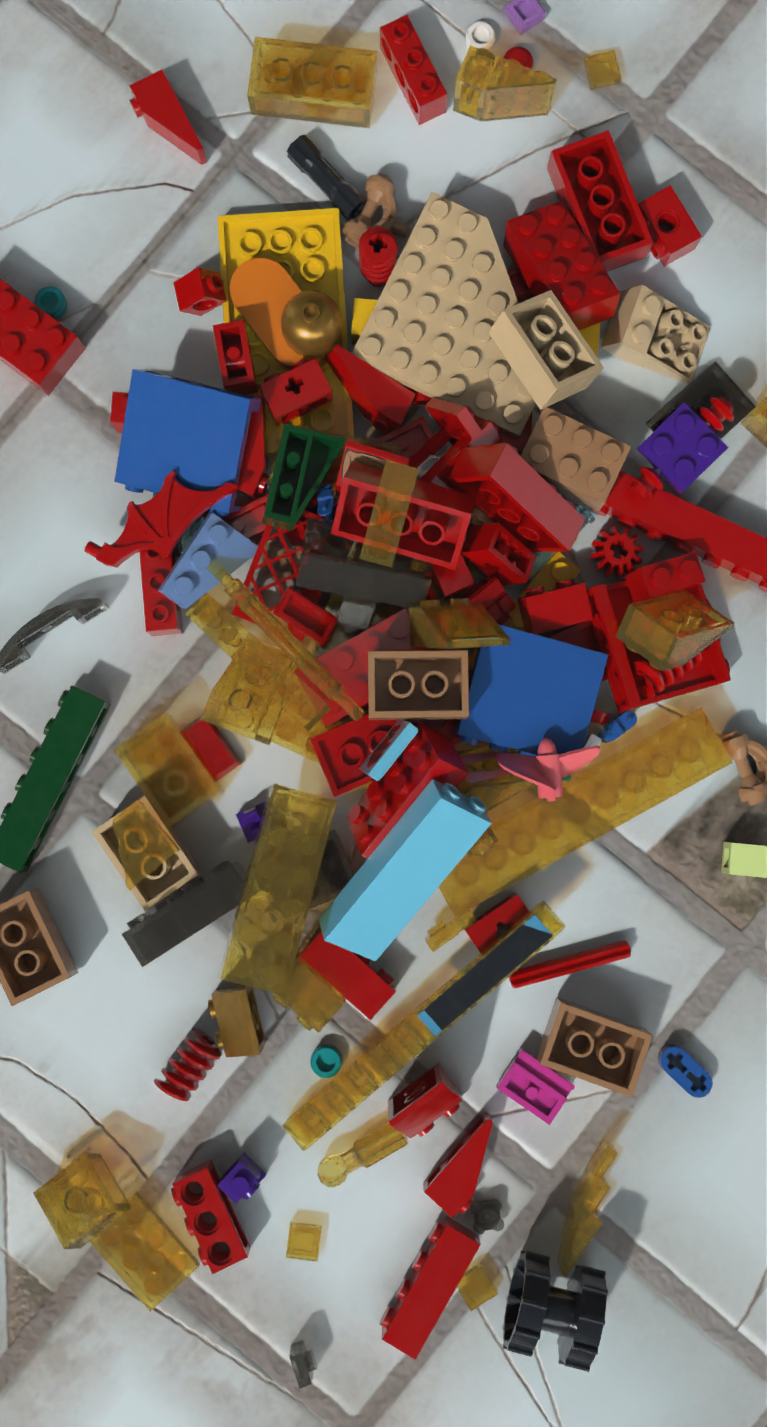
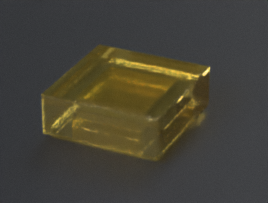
(602, 70)
(303, 1241)
(476, 1287)

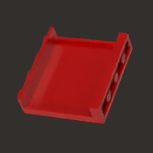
(608, 610)

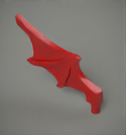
(159, 521)

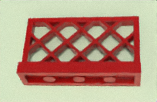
(313, 595)

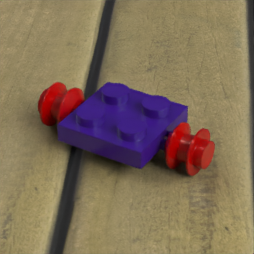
(682, 448)

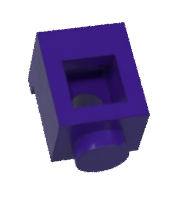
(241, 1178)

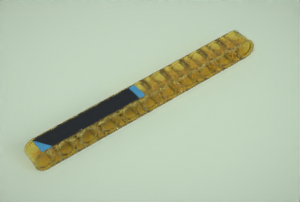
(424, 1025)

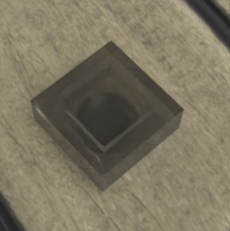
(302, 1363)

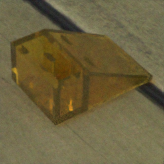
(500, 88)

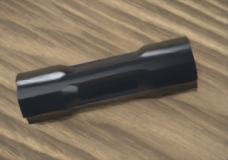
(312, 163)

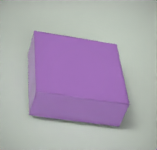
(524, 14)

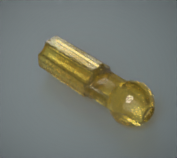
(365, 1152)

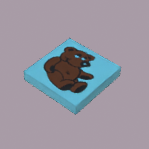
(389, 749)

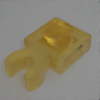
(442, 933)

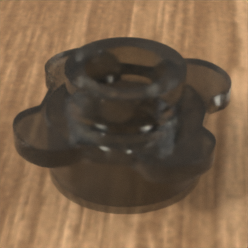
(484, 1207)

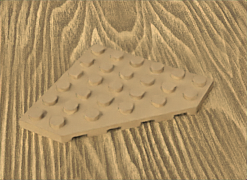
(438, 315)

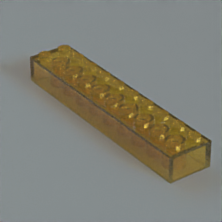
(589, 808)

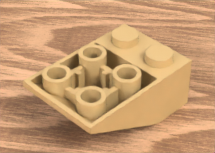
(655, 334)

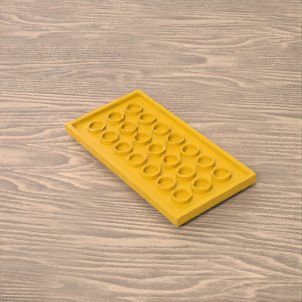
(311, 253)

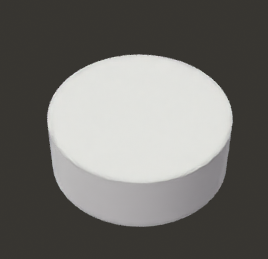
(480, 36)

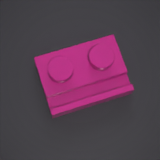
(535, 1086)

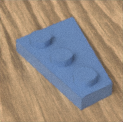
(212, 541)

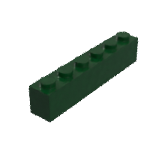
(49, 776)

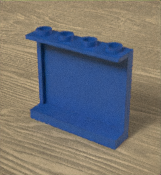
(186, 430)
(531, 694)

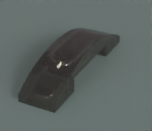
(14, 650)

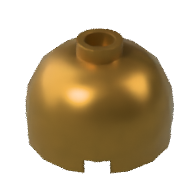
(311, 323)

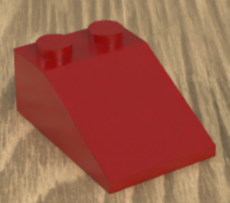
(423, 1102)

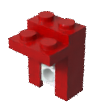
(457, 431)

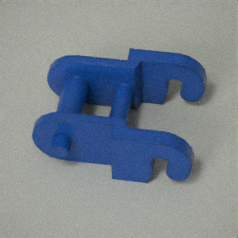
(326, 503)
(618, 727)

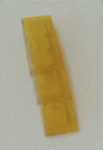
(582, 1219)

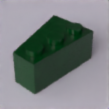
(298, 471)

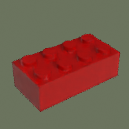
(600, 199)
(558, 258)
(34, 341)
(517, 497)
(433, 523)
(350, 662)
(425, 758)

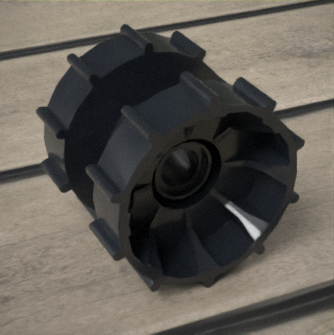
(571, 1313)

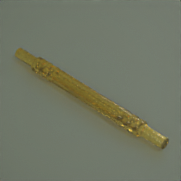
(285, 640)

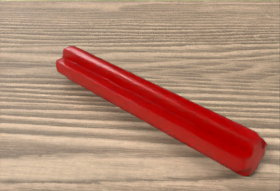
(570, 964)

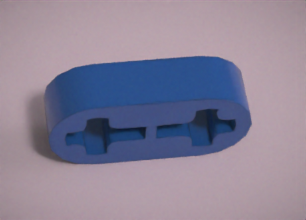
(690, 1065)

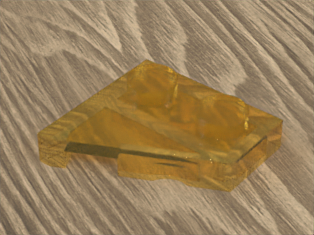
(141, 843)

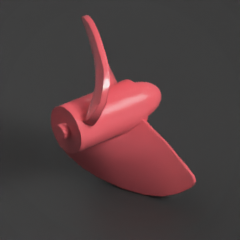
(547, 767)

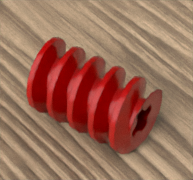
(377, 255)
(651, 679)
(190, 1066)

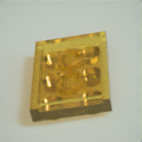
(145, 1253)

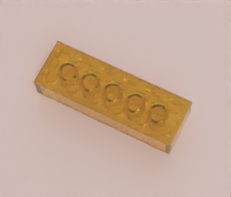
(277, 890)

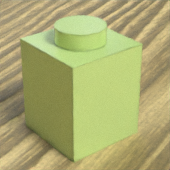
(744, 859)

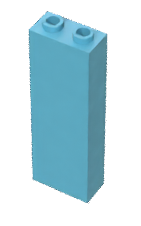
(404, 870)

